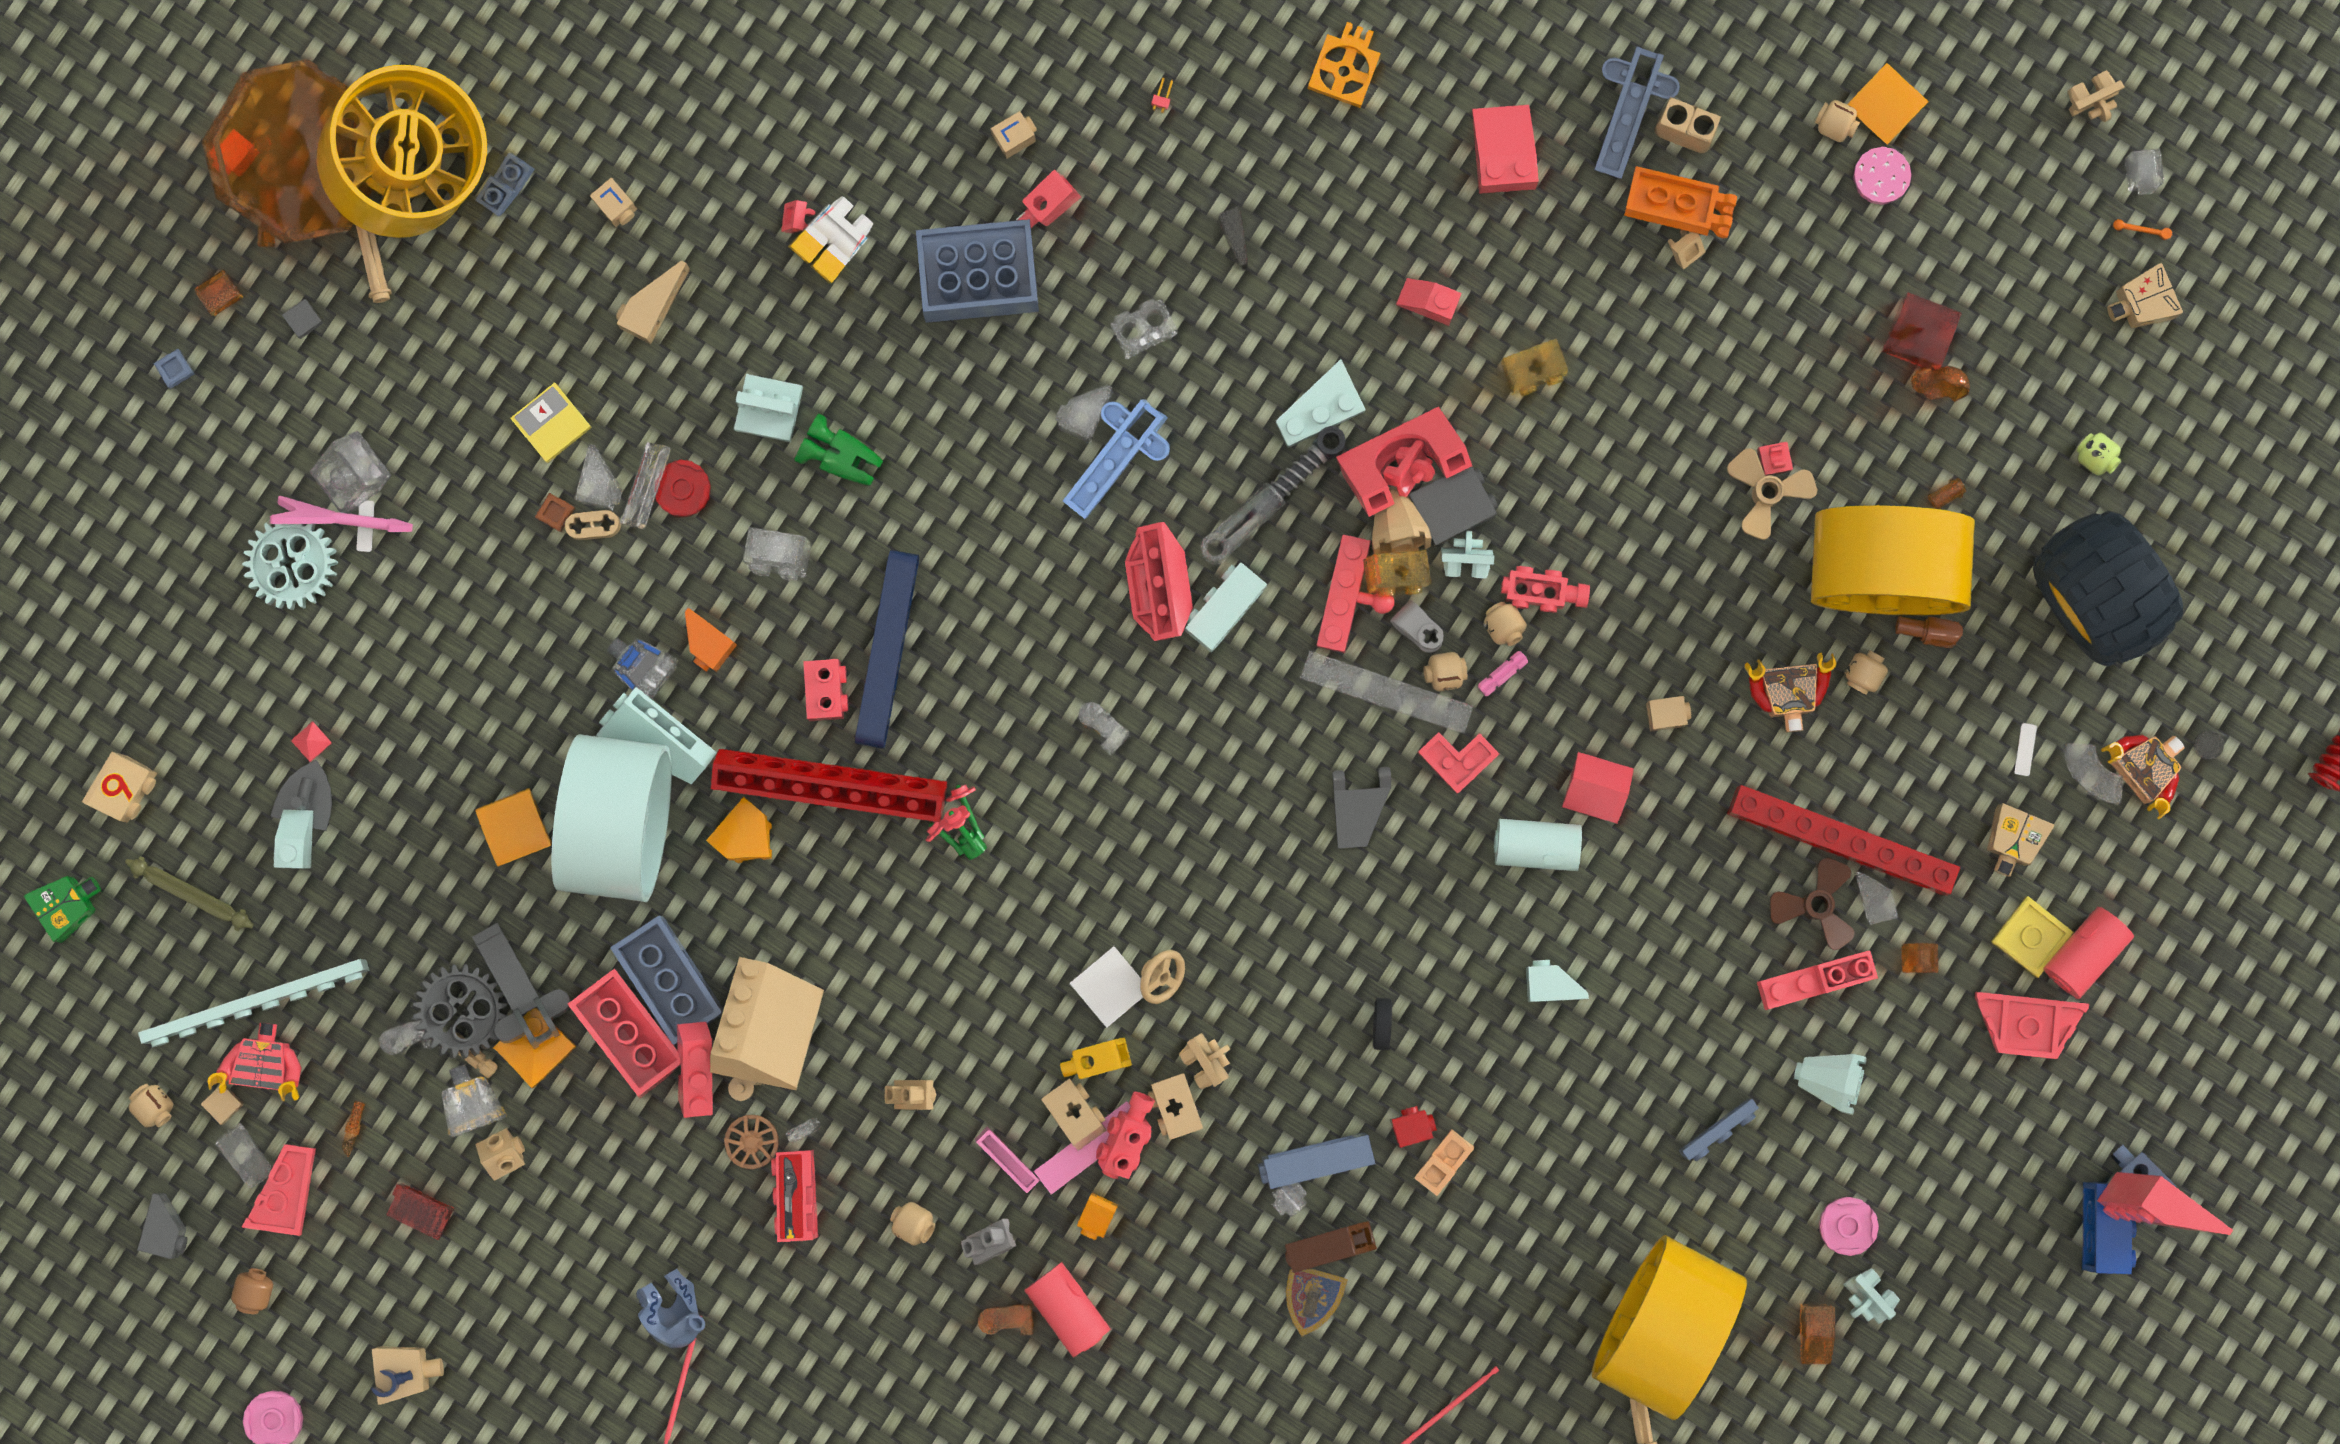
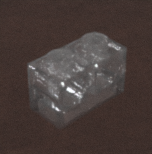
(1147, 335)

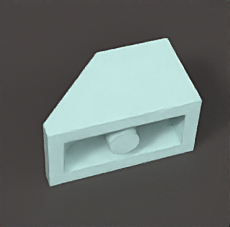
(294, 839)
(1551, 983)

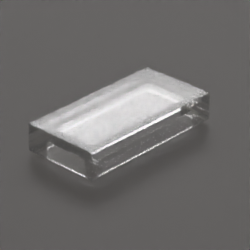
(803, 1130)

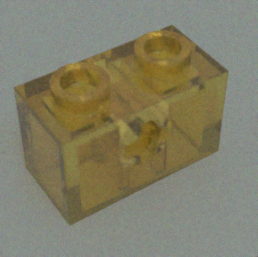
(1545, 355)
(1411, 565)

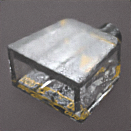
(470, 1103)

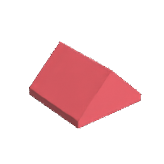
(1598, 788)

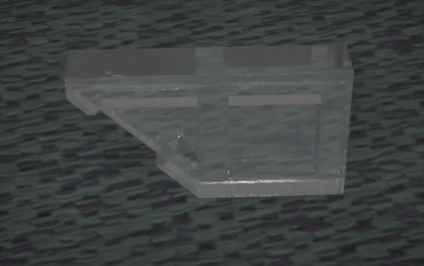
(1876, 899)

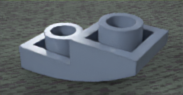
(505, 184)

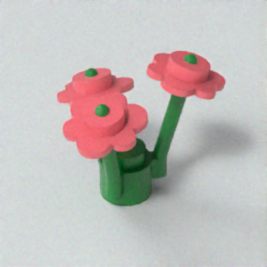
(969, 842)

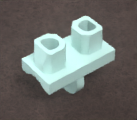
(1479, 558)
(1868, 1300)

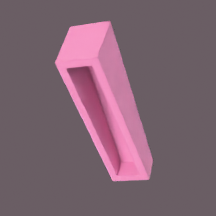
(1006, 1159)

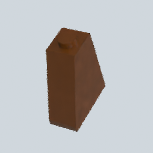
(1330, 1247)

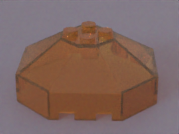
(266, 150)

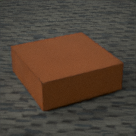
(554, 512)

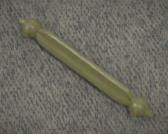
(189, 893)

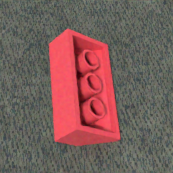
(626, 1033)

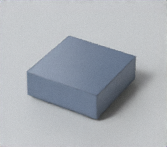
(174, 368)

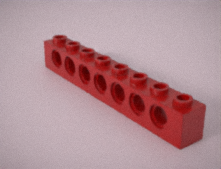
(828, 785)
(1843, 840)

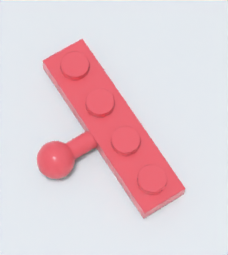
(1346, 593)

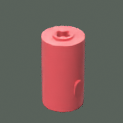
(2088, 952)
(1067, 1310)

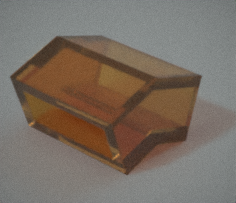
(218, 293)

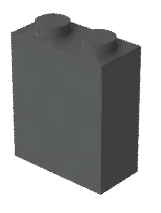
(1454, 505)

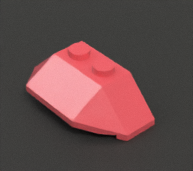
(1158, 582)

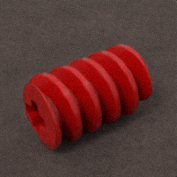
(2328, 772)

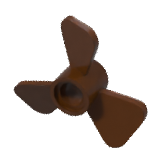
(1830, 878)

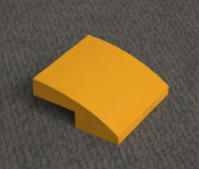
(1887, 103)
(513, 827)

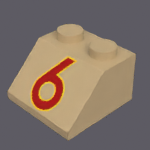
(120, 787)

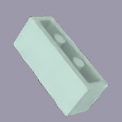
(1225, 606)

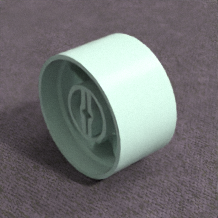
(611, 818)

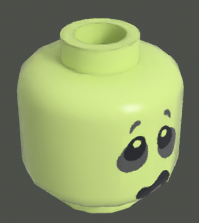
(2099, 454)

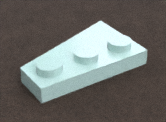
(1323, 405)

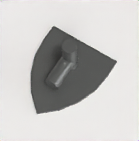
(306, 791)

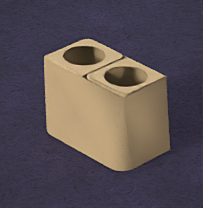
(1677, 133)

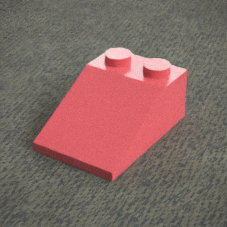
(1505, 149)

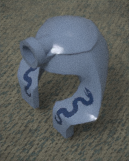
(679, 1323)

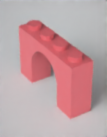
(1366, 463)

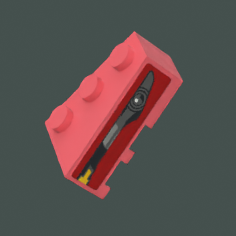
(795, 1196)

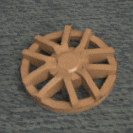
(751, 1141)

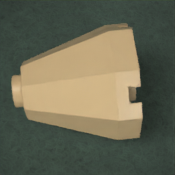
(1399, 527)

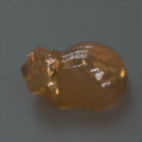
(1941, 383)

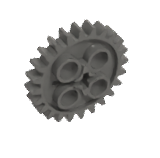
(438, 995)

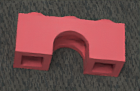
(695, 1079)

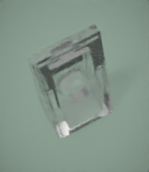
(244, 1155)

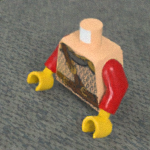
(1790, 689)
(2148, 768)

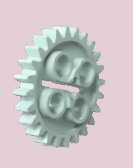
(265, 571)

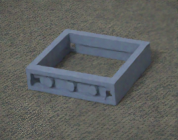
(1316, 1160)

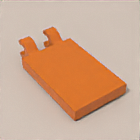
(1679, 203)

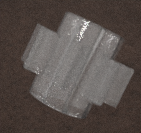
(1289, 1199)

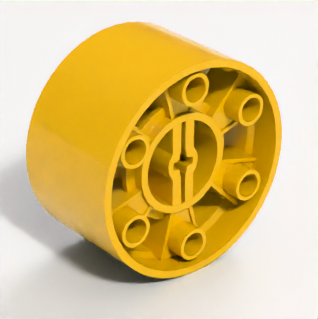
(407, 128)
(1892, 560)
(1669, 1328)

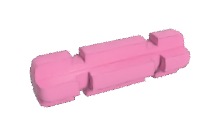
(1502, 673)

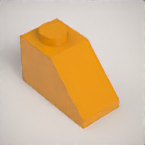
(1096, 1216)

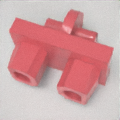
(1412, 468)

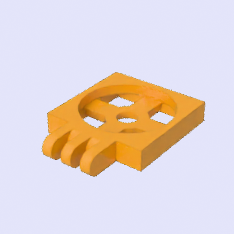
(1353, 46)

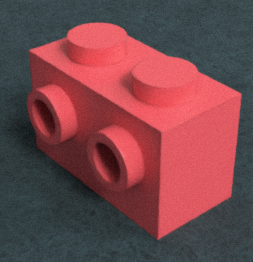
(822, 690)

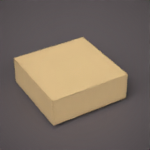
(222, 1105)

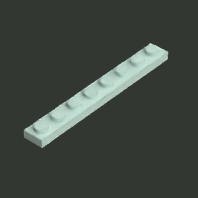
(242, 1007)

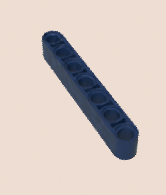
(887, 649)

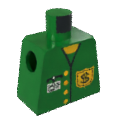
(63, 905)

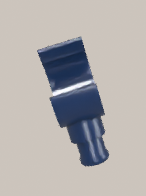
(397, 1379)

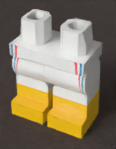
(840, 235)

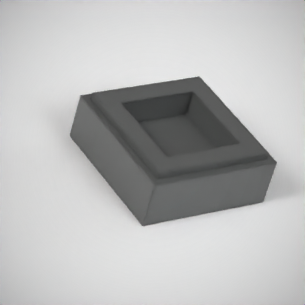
(302, 318)

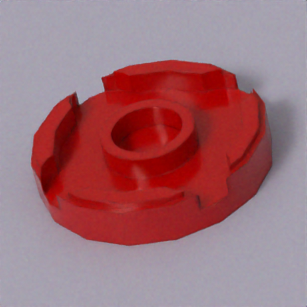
(683, 489)

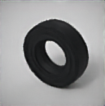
(1382, 1024)

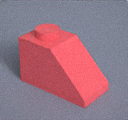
(1429, 300)

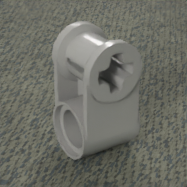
(1414, 624)

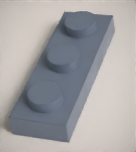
(1720, 1130)

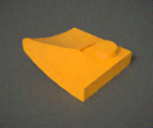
(536, 1063)

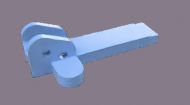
(1117, 454)

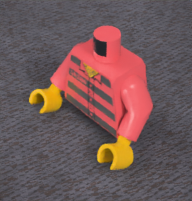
(260, 1064)

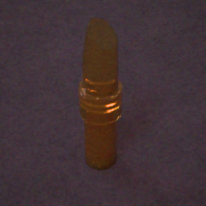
(353, 1127)

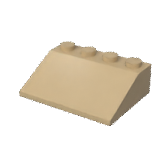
(765, 1025)

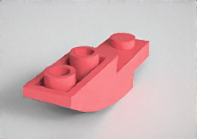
(1817, 980)

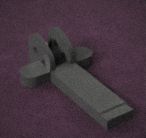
(518, 990)

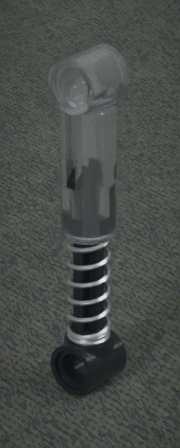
(1269, 497)

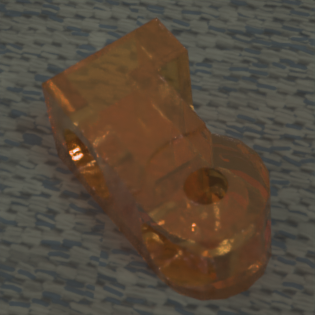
(1007, 1317)

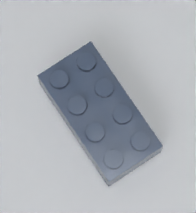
(666, 977)

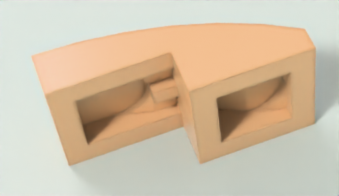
(1444, 1162)

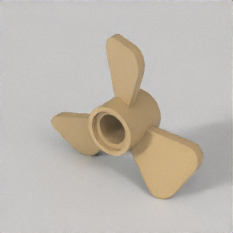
(1748, 469)

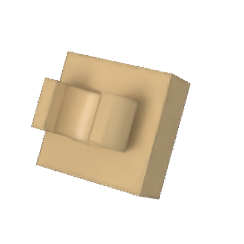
(1687, 248)

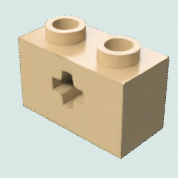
(1062, 1102)
(1188, 1120)

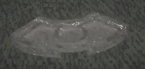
(2091, 774)

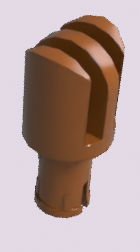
(1931, 630)

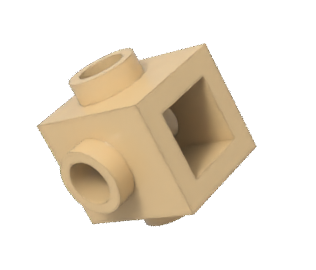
(501, 1153)

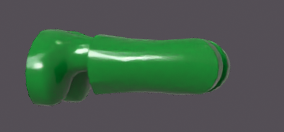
(843, 455)

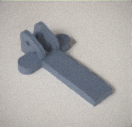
(1630, 108)

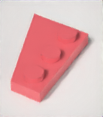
(285, 1194)

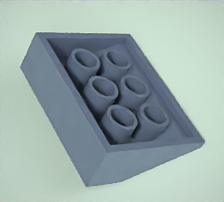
(977, 271)

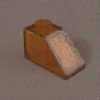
(1817, 1333)

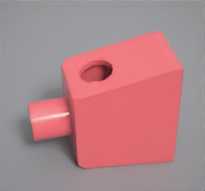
(1059, 197)

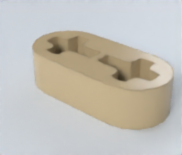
(592, 518)

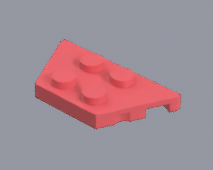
(2029, 1024)

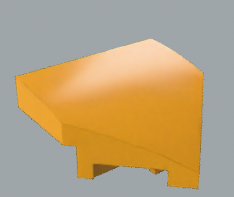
(743, 834)

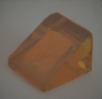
(1920, 958)

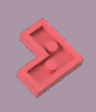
(1458, 767)

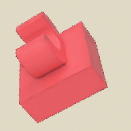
(794, 216)
(1775, 458)

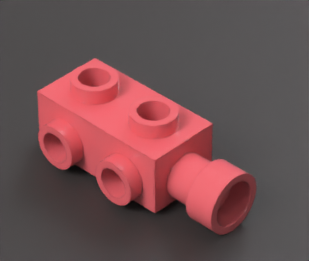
(1536, 586)
(1118, 1143)

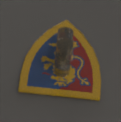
(1313, 1298)

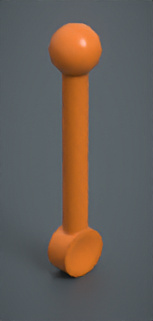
(2164, 234)

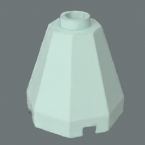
(1832, 1079)

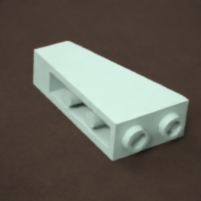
(646, 722)

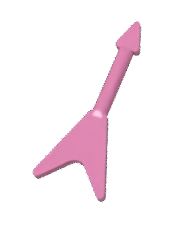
(309, 514)

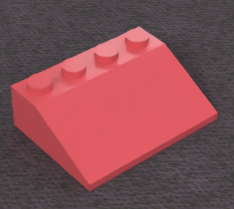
(2156, 1202)

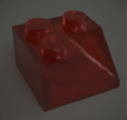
(1921, 332)

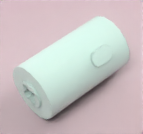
(1538, 844)

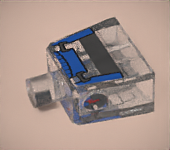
(642, 665)

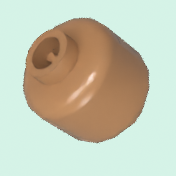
(252, 1291)

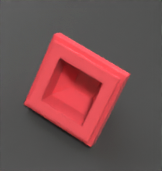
(311, 741)

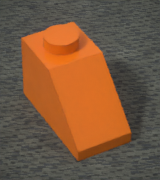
(707, 642)

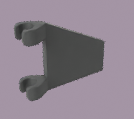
(1358, 809)

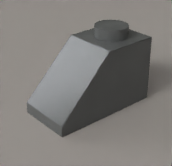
(163, 1229)

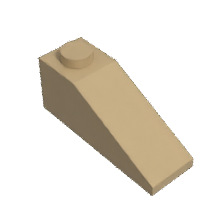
(649, 306)

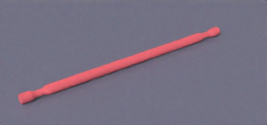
(679, 1391)
(1449, 1407)

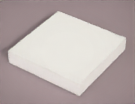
(1109, 986)

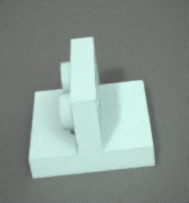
(768, 408)

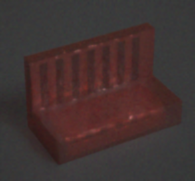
(419, 1211)

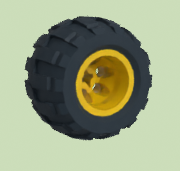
(2108, 588)

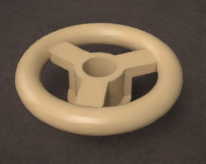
(1157, 973)

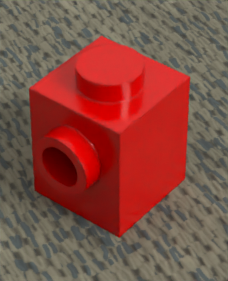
(1413, 1126)

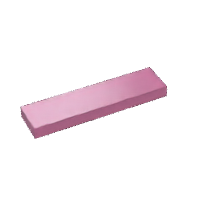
(1070, 1161)

